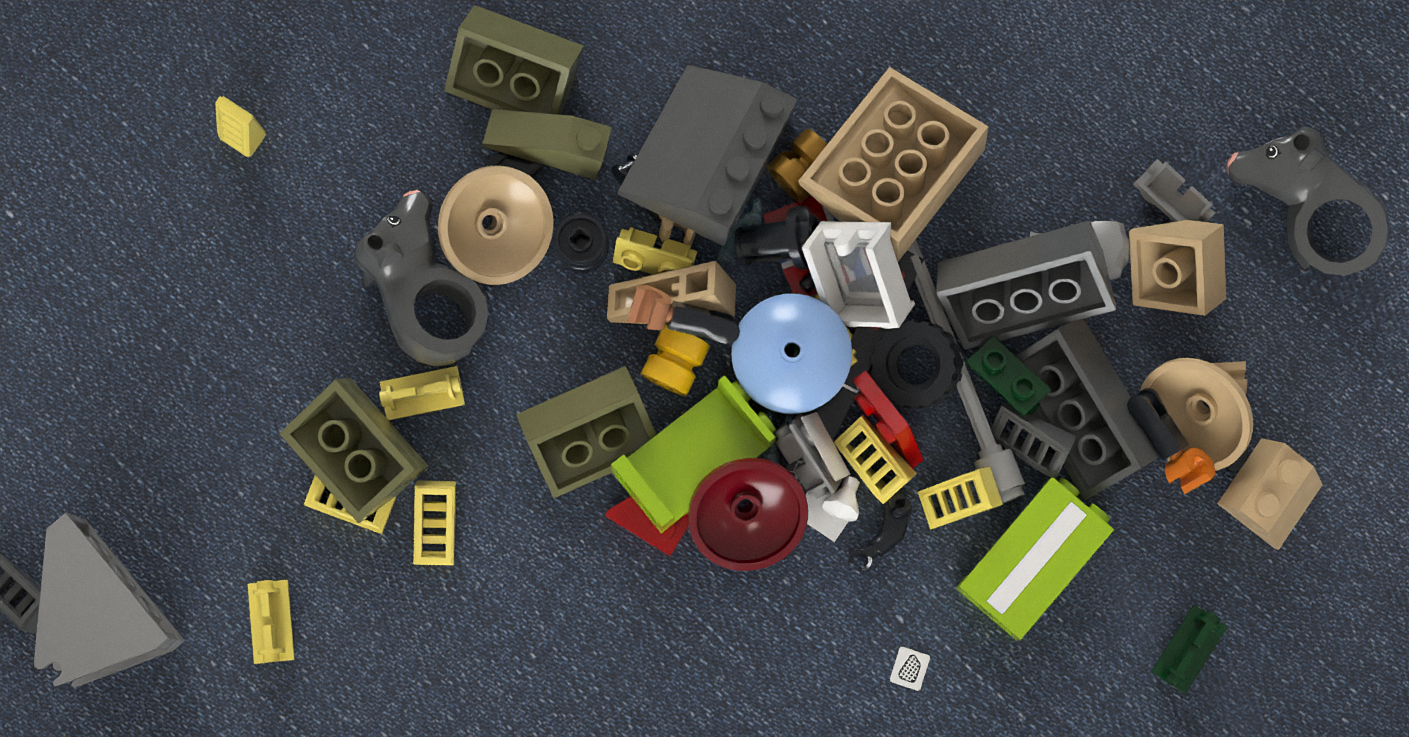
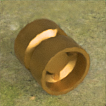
(790, 166)

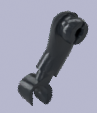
(892, 532)

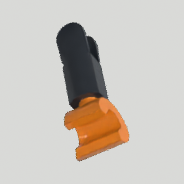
(1191, 466)

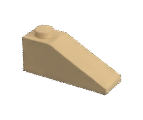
(697, 285)

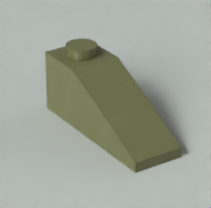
(549, 140)

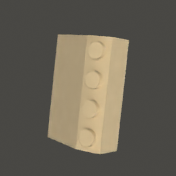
(896, 159)

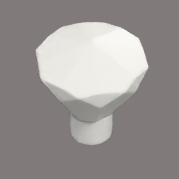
(843, 502)

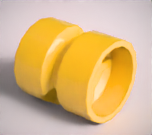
(675, 360)

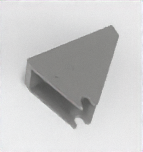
(93, 609)

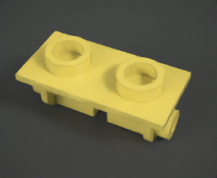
(637, 252)
(421, 393)
(271, 621)

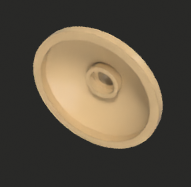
(518, 229)
(1219, 430)

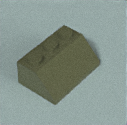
(511, 64)
(586, 430)
(353, 449)

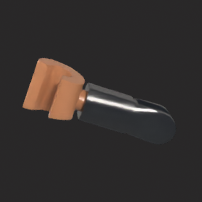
(654, 308)

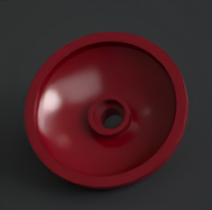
(752, 534)

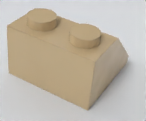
(1178, 266)
(1271, 491)

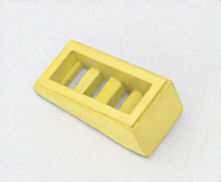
(238, 127)
(873, 480)
(434, 488)
(985, 488)
(313, 501)

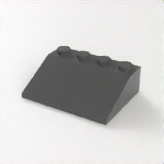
(708, 150)

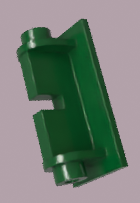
(1009, 376)
(1189, 648)

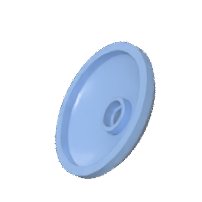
(786, 382)

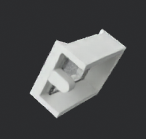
(858, 273)

